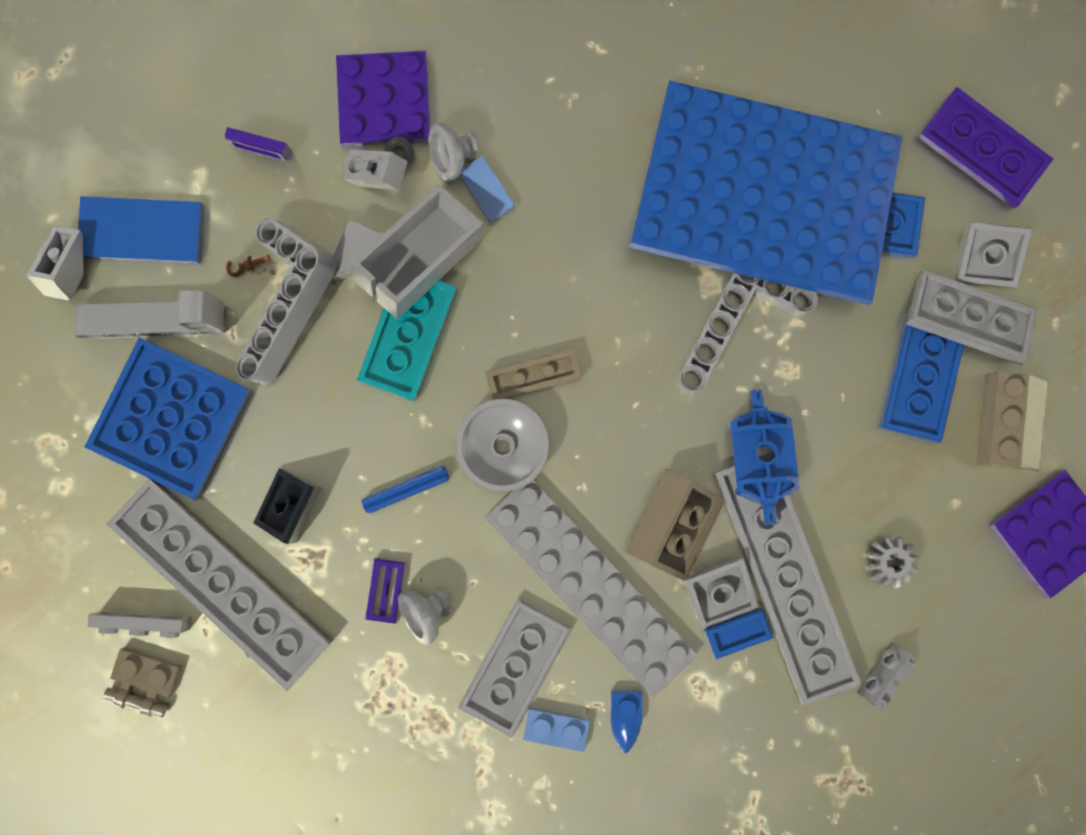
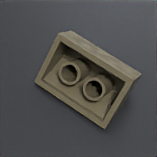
(1012, 421)
(675, 524)

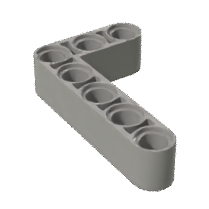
(292, 303)
(192, 315)
(731, 315)

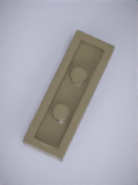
(534, 375)

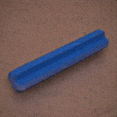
(405, 489)

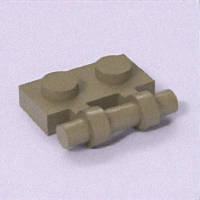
(145, 673)

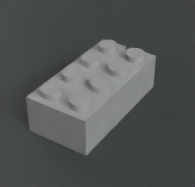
(417, 251)

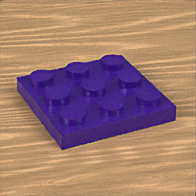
(383, 98)
(1048, 533)

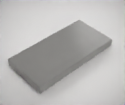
(972, 316)
(514, 667)

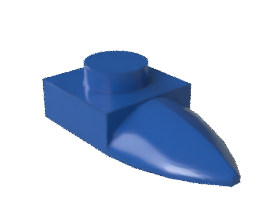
(626, 717)

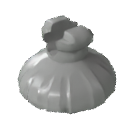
(450, 150)
(423, 613)

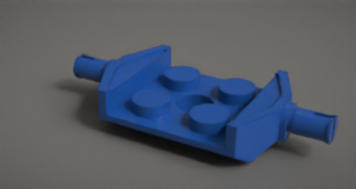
(761, 480)

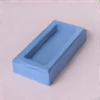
(486, 189)

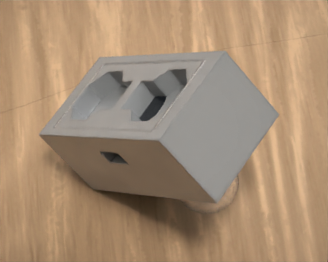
(374, 169)

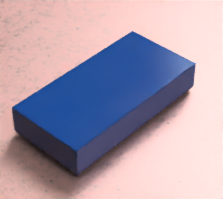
(738, 633)

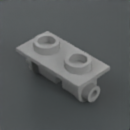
(894, 665)

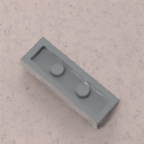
(139, 623)

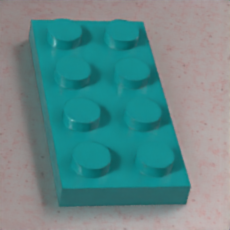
(406, 344)

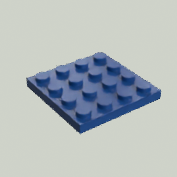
(167, 418)

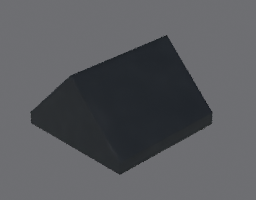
(287, 506)

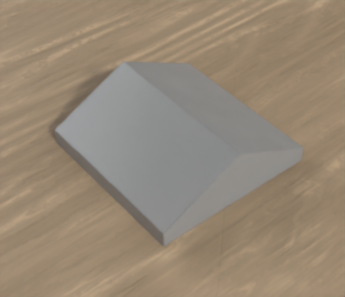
(992, 254)
(721, 593)

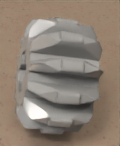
(903, 565)

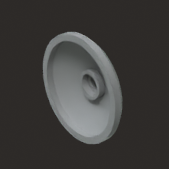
(488, 426)

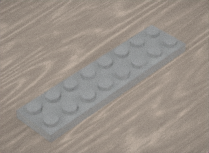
(219, 584)
(591, 587)
(792, 594)

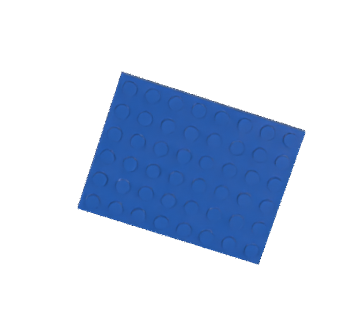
(768, 193)

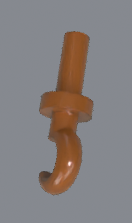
(248, 263)

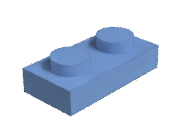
(556, 729)

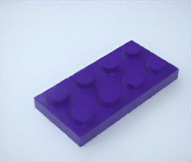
(985, 147)

